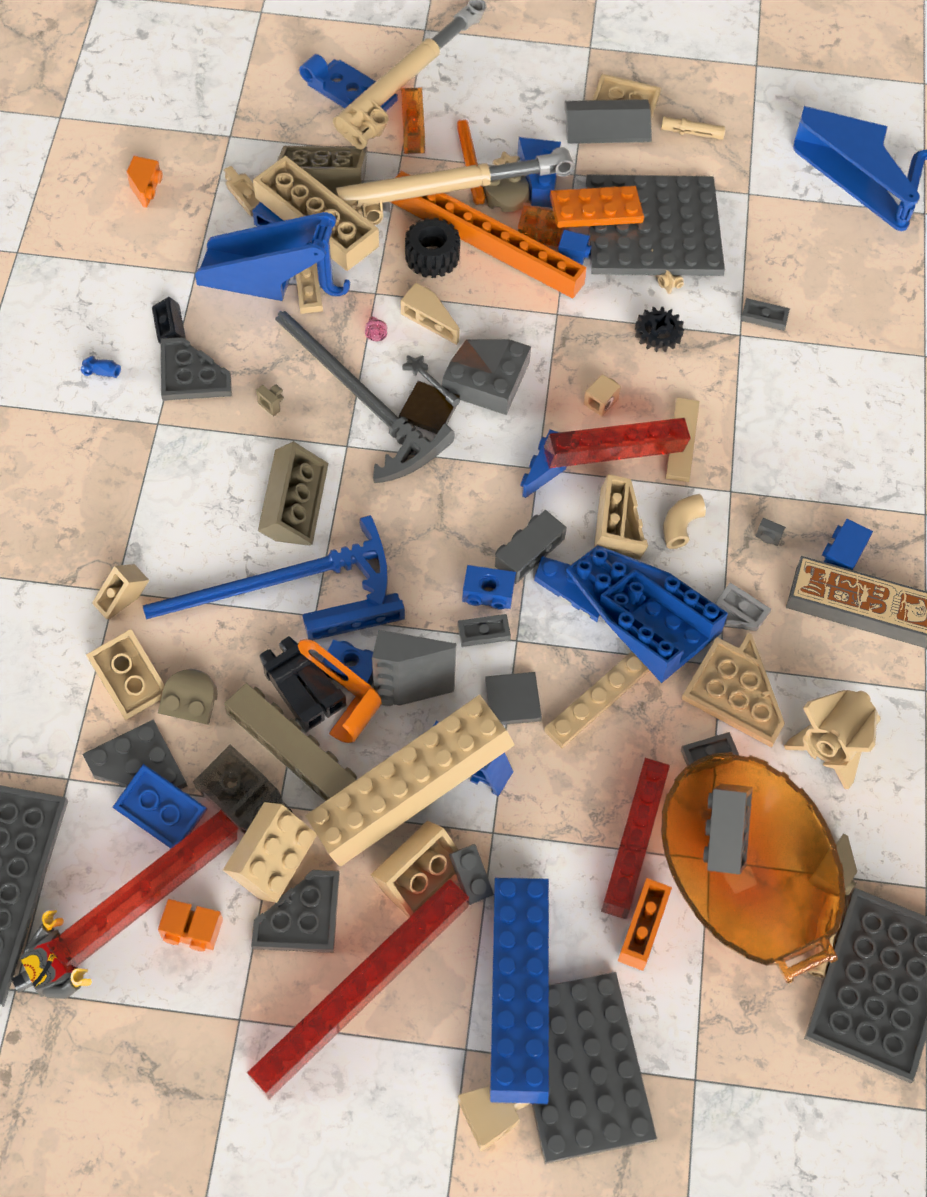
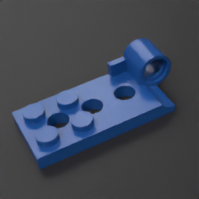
(320, 78)

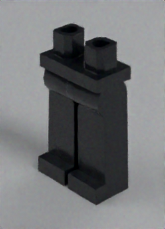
(302, 685)

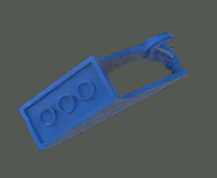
(855, 159)
(267, 256)

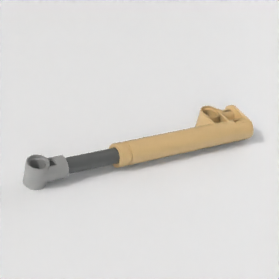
(364, 116)
(369, 196)

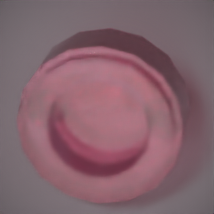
(375, 329)

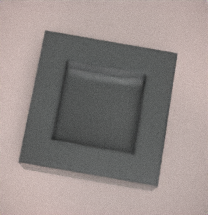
(770, 532)

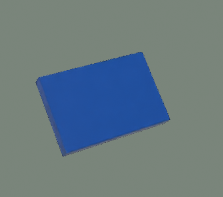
(159, 807)

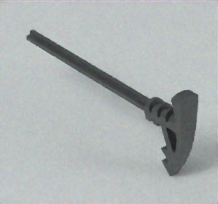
(399, 427)

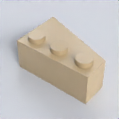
(618, 519)

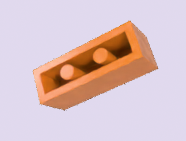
(644, 924)

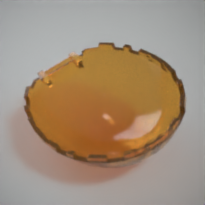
(793, 875)

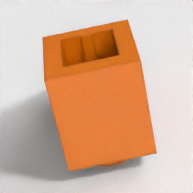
(143, 178)

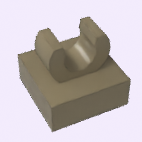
(270, 398)

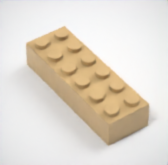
(296, 194)

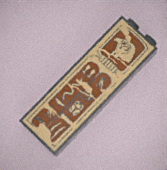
(859, 601)

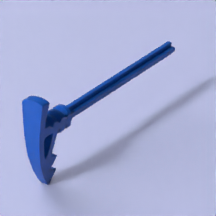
(375, 583)

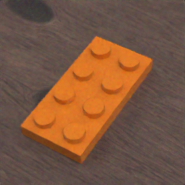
(596, 206)

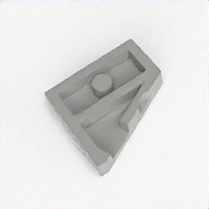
(742, 609)

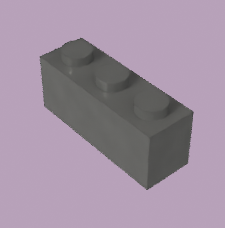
(530, 544)

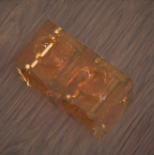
(540, 225)

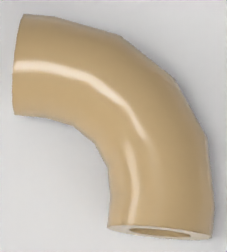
(678, 519)

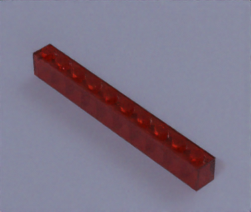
(358, 989)

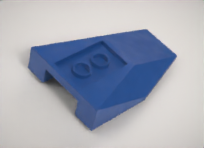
(648, 609)

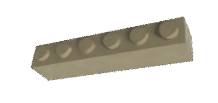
(288, 742)

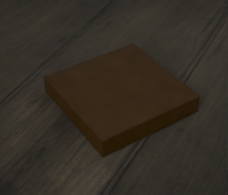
(427, 408)

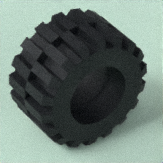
(436, 234)

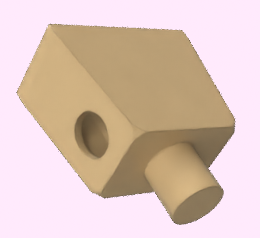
(488, 1119)

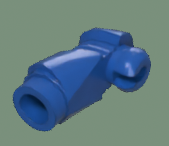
(100, 367)

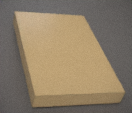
(622, 89)

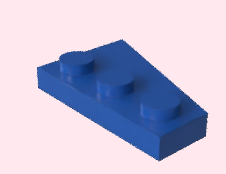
(553, 577)

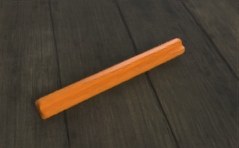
(469, 157)

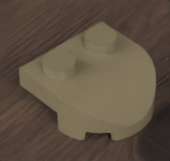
(507, 193)
(189, 696)

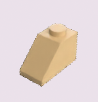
(120, 590)

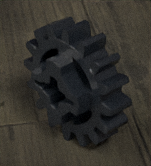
(659, 329)

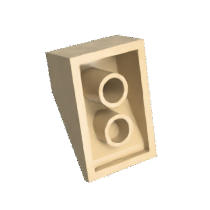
(127, 674)

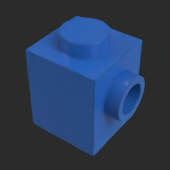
(575, 246)

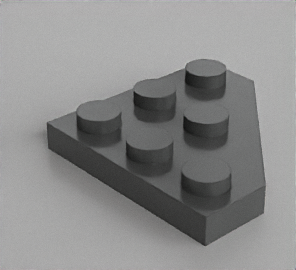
(190, 373)
(124, 755)
(302, 917)

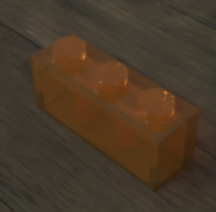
(413, 120)

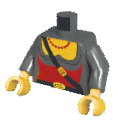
(45, 971)

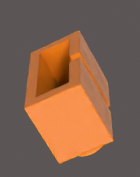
(190, 927)

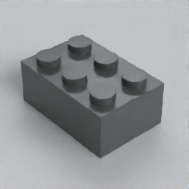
(728, 828)

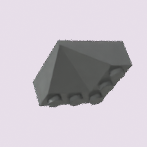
(487, 372)

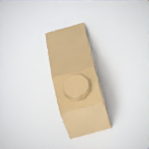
(427, 310)

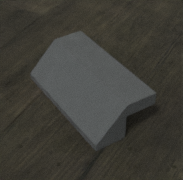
(608, 121)

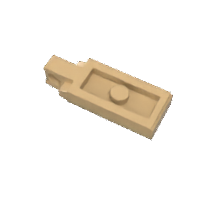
(242, 189)

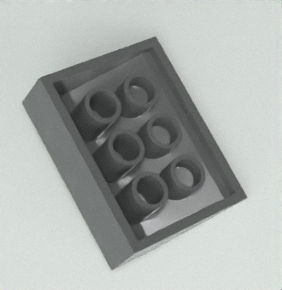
(412, 668)

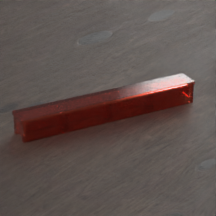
(143, 892)

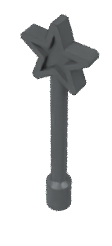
(416, 365)

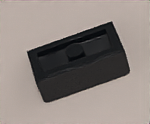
(168, 319)

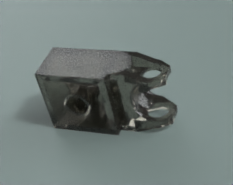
(244, 799)

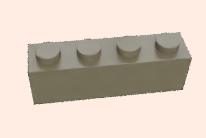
(293, 495)

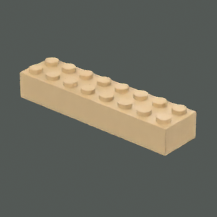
(409, 780)

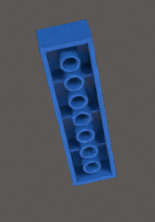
(520, 992)

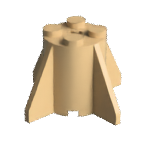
(839, 731)

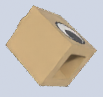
(602, 395)

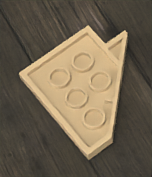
(737, 690)

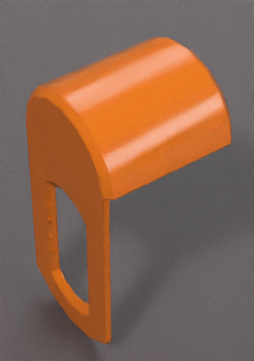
(362, 706)

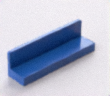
(352, 617)

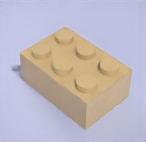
(270, 852)

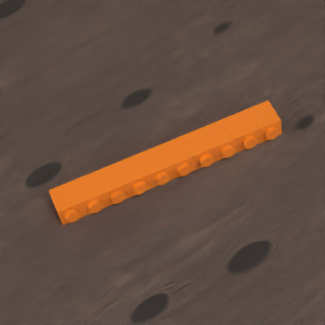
(500, 241)

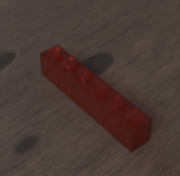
(616, 442)
(635, 838)

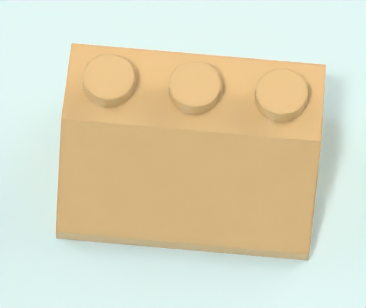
(417, 868)

